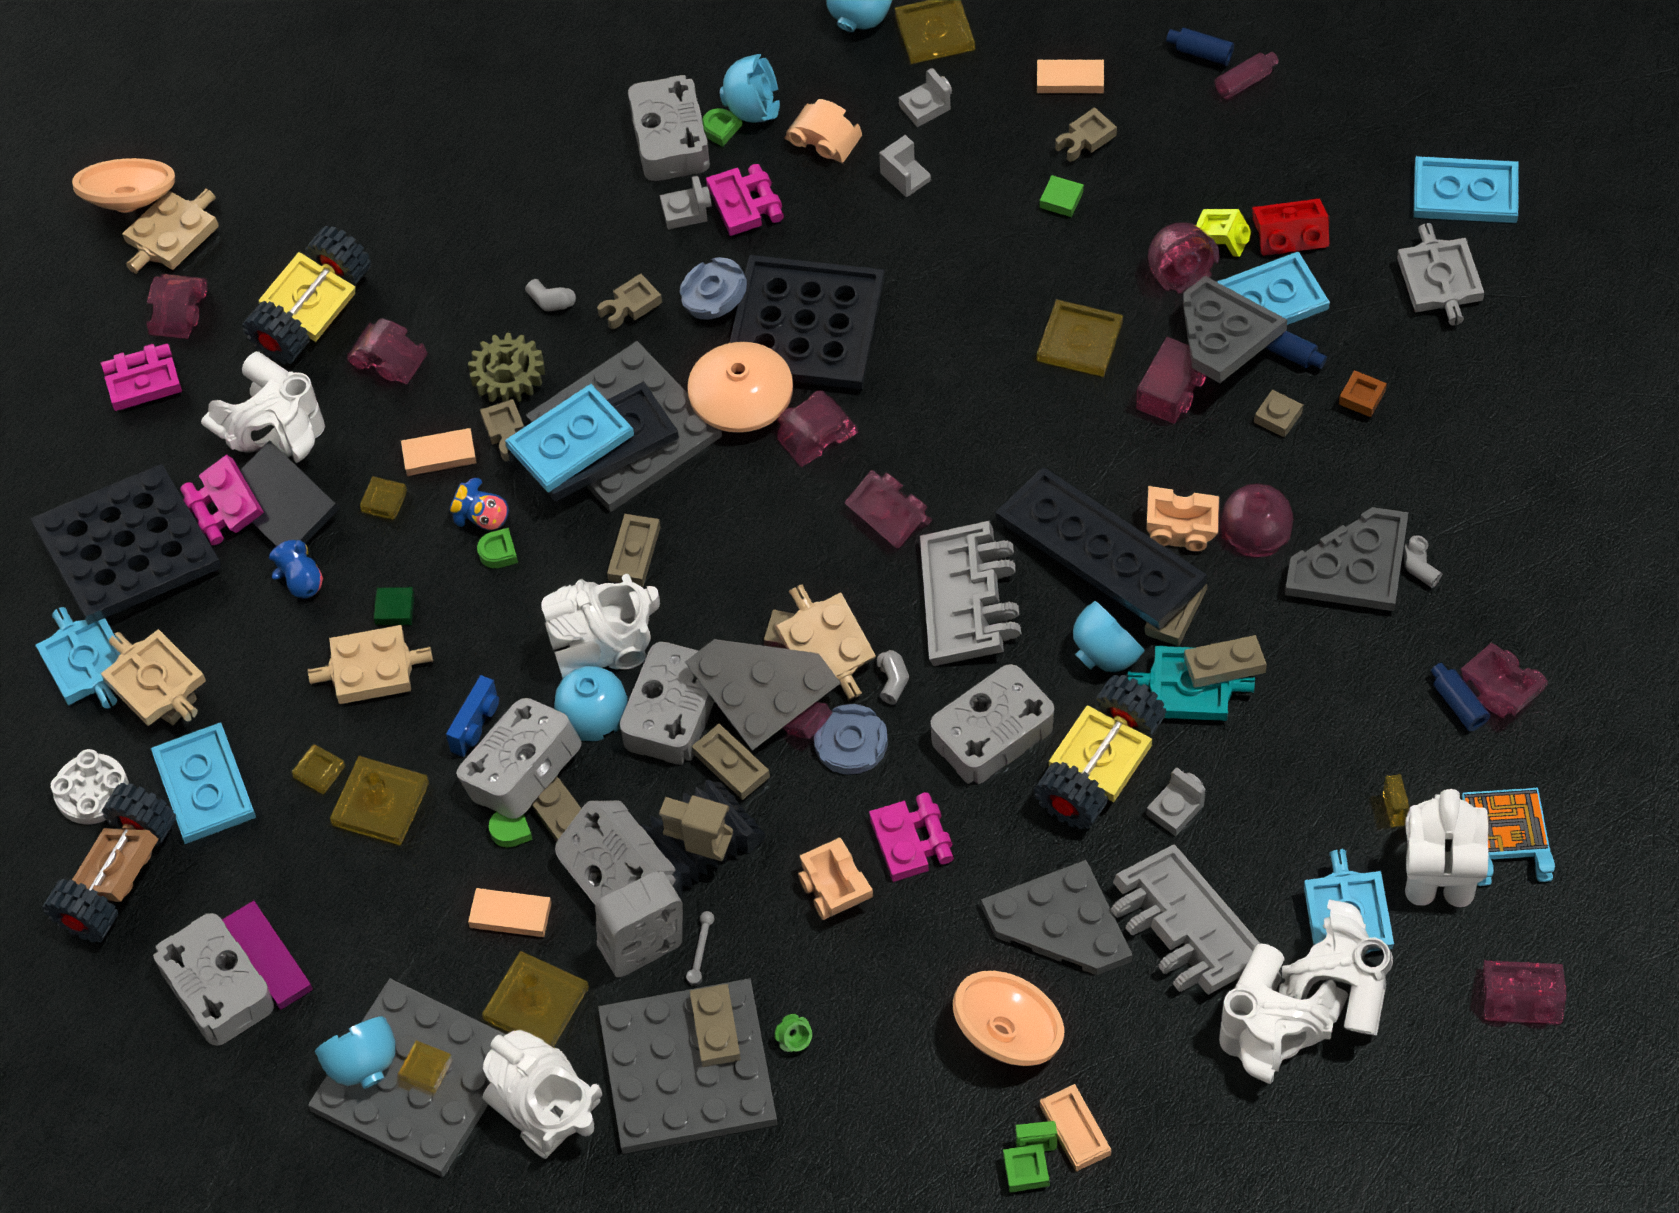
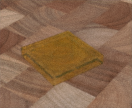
(934, 29)
(1079, 338)

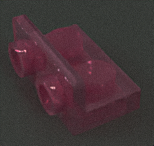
(886, 508)
(1524, 992)

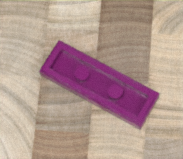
(268, 954)

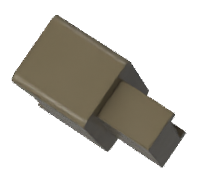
(698, 824)

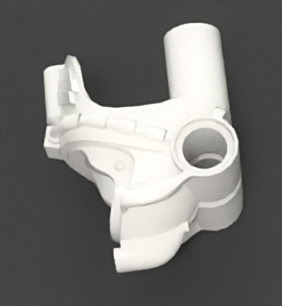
(276, 400)
(600, 624)
(1426, 858)
(1342, 960)
(1270, 1026)
(538, 1091)

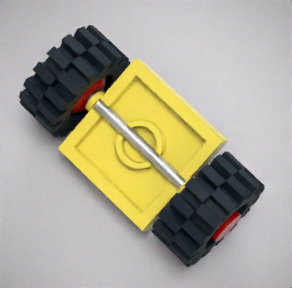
(307, 295)
(1100, 752)

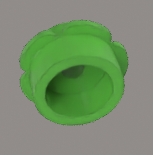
(801, 1036)

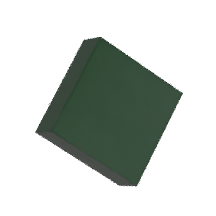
(394, 606)

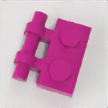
(735, 203)
(144, 382)
(231, 496)
(899, 840)

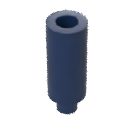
(1201, 45)
(1297, 350)
(1459, 697)

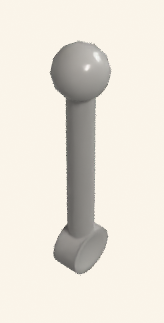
(694, 976)

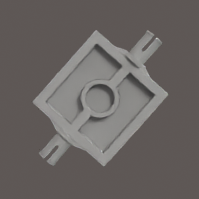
(1440, 274)

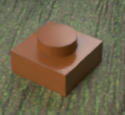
(1362, 393)

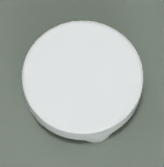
(86, 785)

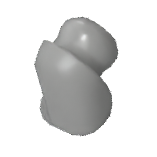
(550, 299)
(1416, 561)
(897, 675)

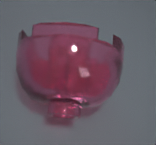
(1182, 255)
(1257, 520)

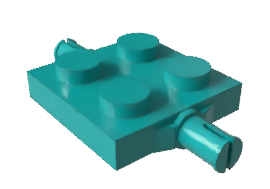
(1175, 688)

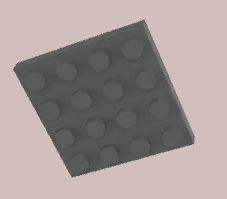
(617, 375)
(659, 1077)
(404, 1117)

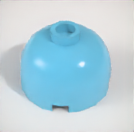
(858, 13)
(749, 90)
(1104, 641)
(592, 701)
(359, 1054)

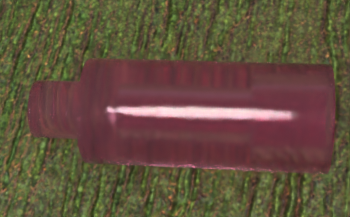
(1245, 74)

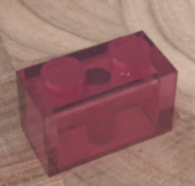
(1169, 382)

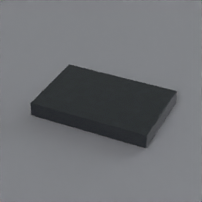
(289, 498)

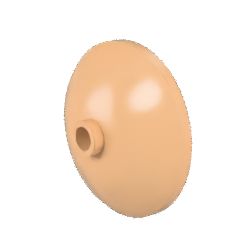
(124, 183)
(740, 400)
(1008, 1018)

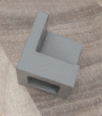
(901, 168)

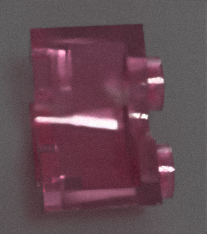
(175, 305)
(388, 350)
(813, 427)
(1501, 681)

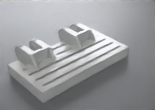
(960, 587)
(1185, 911)

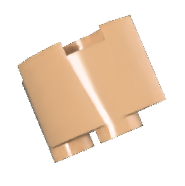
(825, 128)
(1182, 520)
(833, 879)

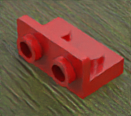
(1292, 226)

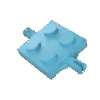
(78, 657)
(1359, 889)

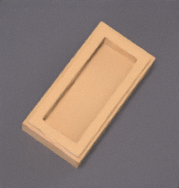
(1070, 76)
(438, 452)
(509, 912)
(1075, 1127)

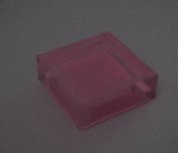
(809, 721)

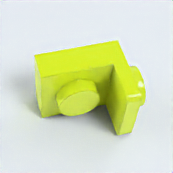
(1227, 228)

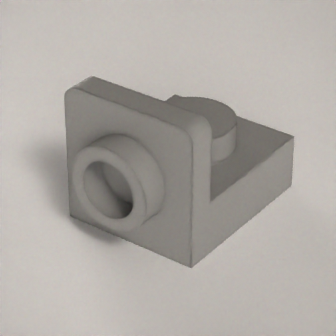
(928, 99)
(686, 206)
(1177, 802)

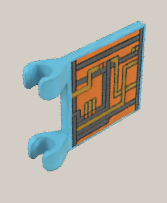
(1515, 828)

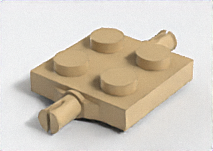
(170, 230)
(832, 632)
(370, 664)
(153, 677)

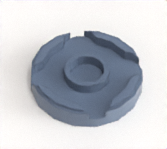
(713, 288)
(851, 740)

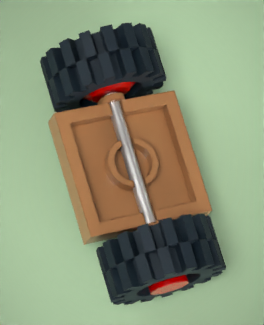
(111, 863)

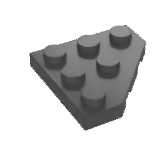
(1226, 328)
(1353, 562)
(760, 684)
(1061, 919)

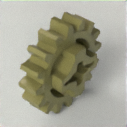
(506, 368)

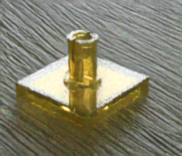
(379, 800)
(535, 999)

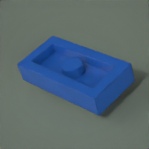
(467, 725)

